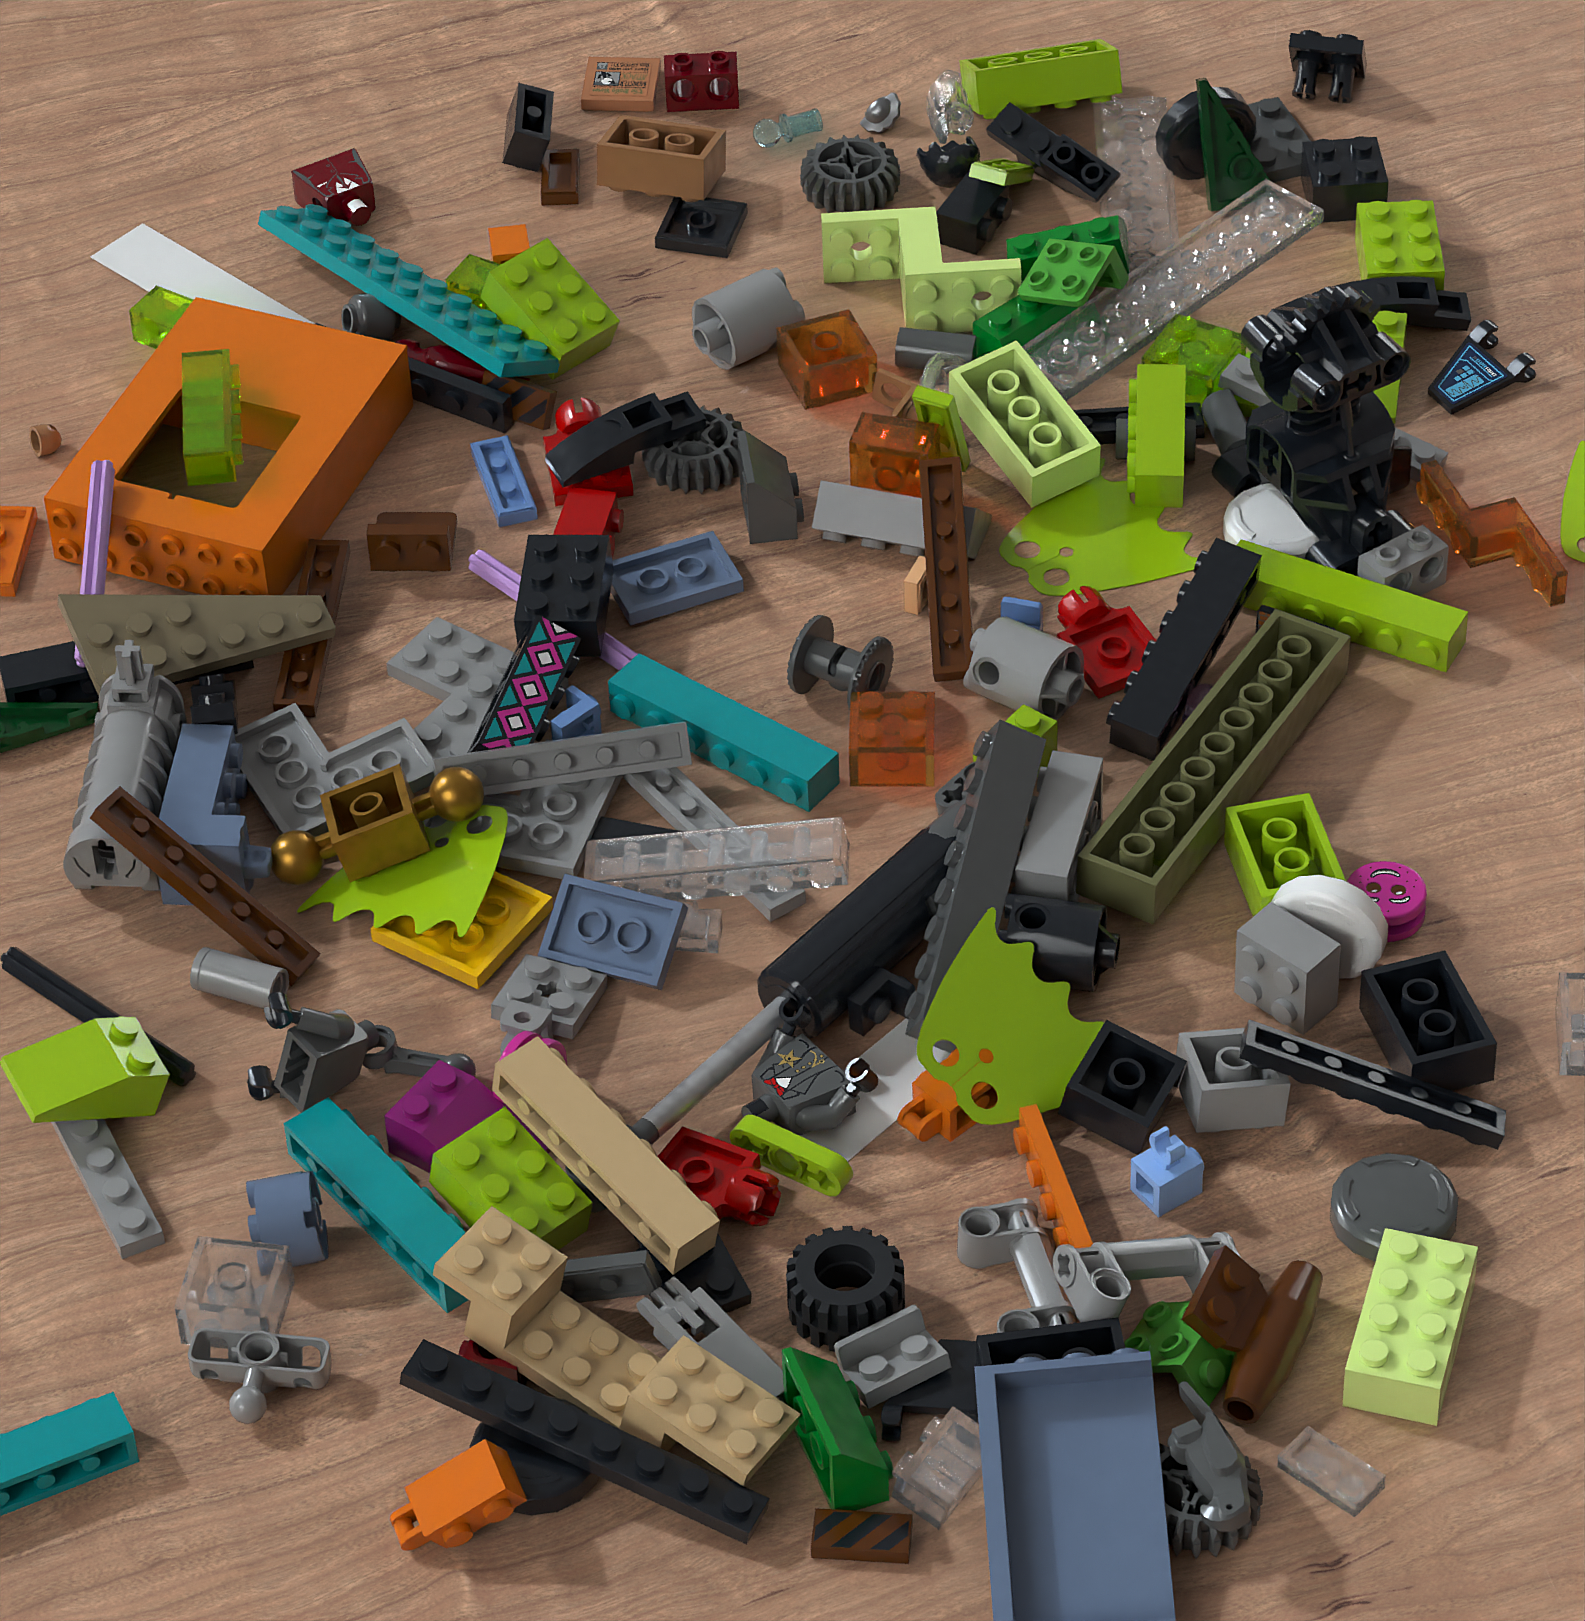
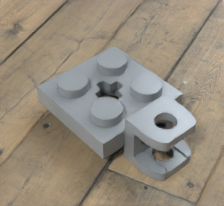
(571, 1000)

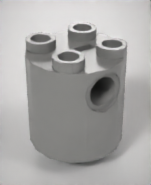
(744, 317)
(1025, 667)

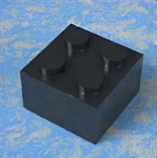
(1343, 174)
(1122, 1087)

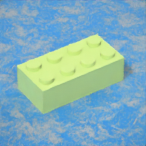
(1024, 424)
(1410, 1326)

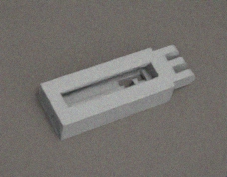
(722, 1334)

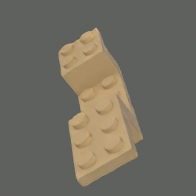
(585, 1360)

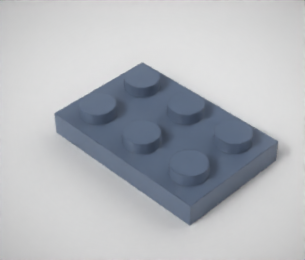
(674, 578)
(613, 931)

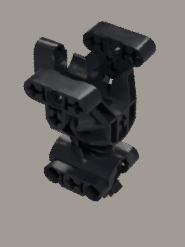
(1325, 423)

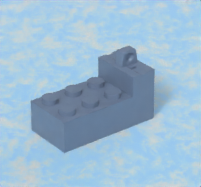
(205, 806)

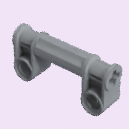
(1000, 1236)
(1099, 1274)

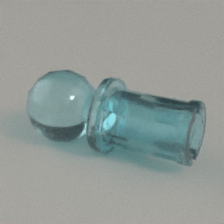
(768, 131)

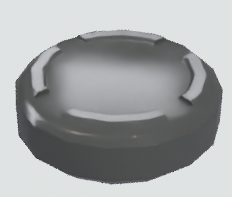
(1391, 1194)

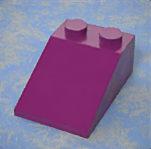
(439, 1111)

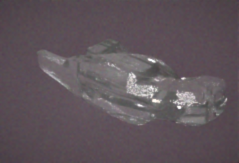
(948, 106)

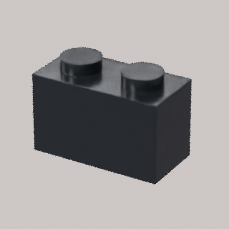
(528, 127)
(973, 214)

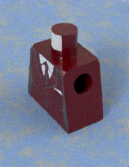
(338, 185)

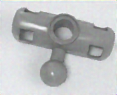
(260, 1363)

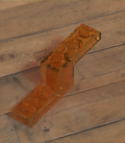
(1492, 533)

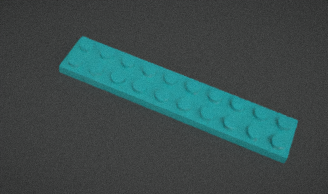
(409, 291)

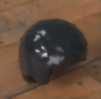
(949, 163)

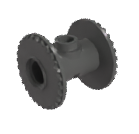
(845, 669)

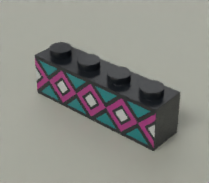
(528, 687)

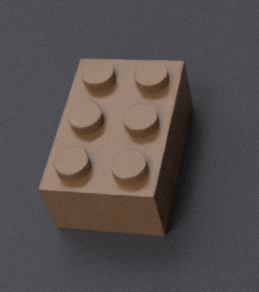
(661, 158)

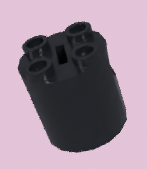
(1066, 937)

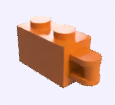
(936, 1107)
(459, 1498)

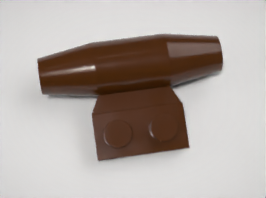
(1260, 1326)

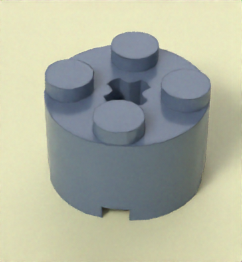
(289, 1215)

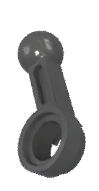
(409, 1061)

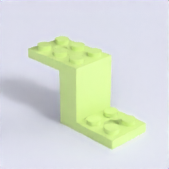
(909, 249)

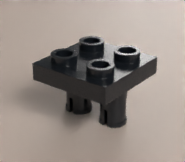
(1316, 54)

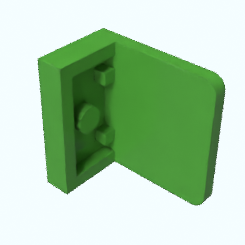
(1070, 272)
(1181, 1349)

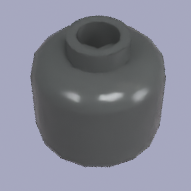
(369, 317)

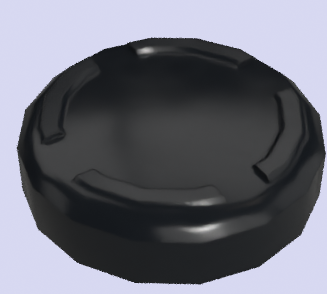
(1180, 133)
(545, 1479)

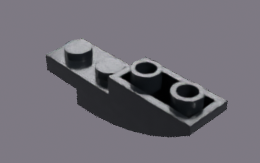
(1052, 156)
(1418, 299)
(617, 435)
(214, 701)

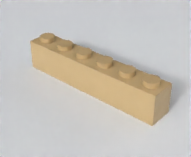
(606, 1154)

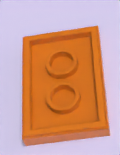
(16, 533)

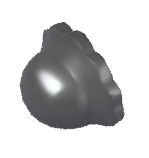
(882, 114)

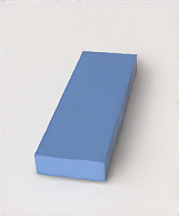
(503, 481)

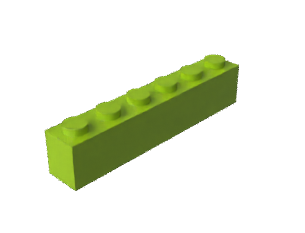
(1359, 607)

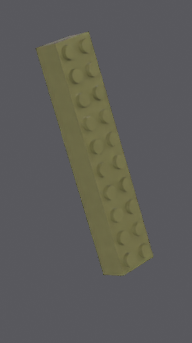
(1212, 765)

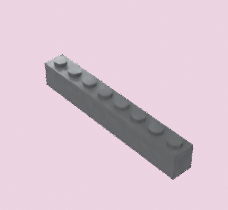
(980, 857)

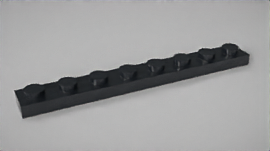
(585, 1441)

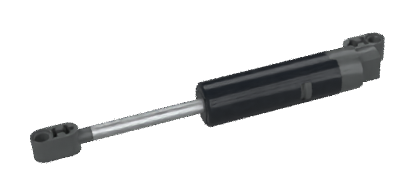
(822, 968)

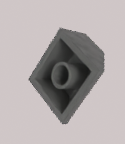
(767, 492)

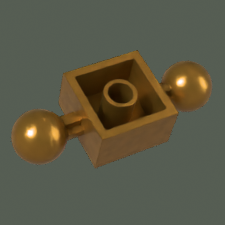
(376, 824)

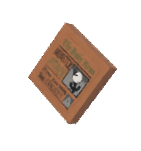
(620, 84)

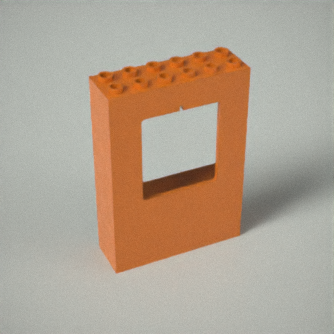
(305, 391)

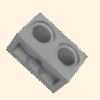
(1409, 562)

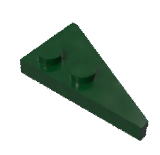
(1227, 156)
(35, 721)

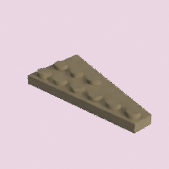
(191, 632)

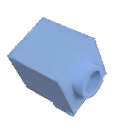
(1166, 1173)

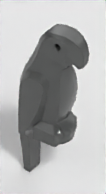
(1212, 1463)

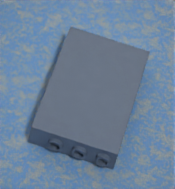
(1074, 1489)

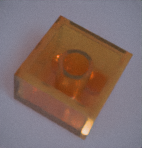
(826, 359)
(888, 453)
(892, 739)

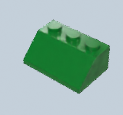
(1100, 230)
(1016, 321)
(835, 1433)

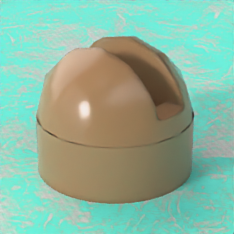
(44, 439)

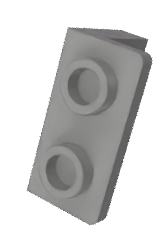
(890, 1356)

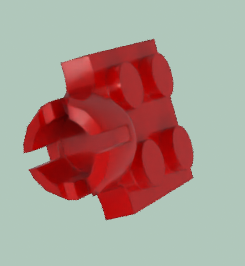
(569, 422)
(1107, 636)
(723, 1176)

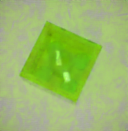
(1200, 347)

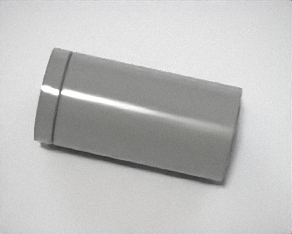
(237, 977)

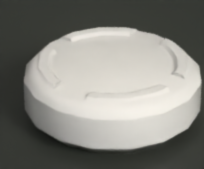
(1267, 520)
(1341, 914)

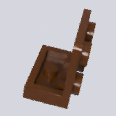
(412, 541)

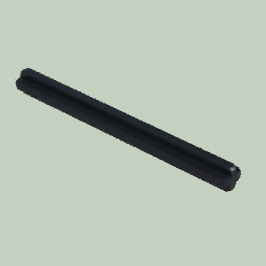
(84, 1006)

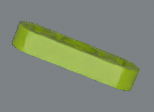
(811, 1165)

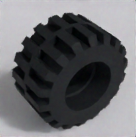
(840, 1261)

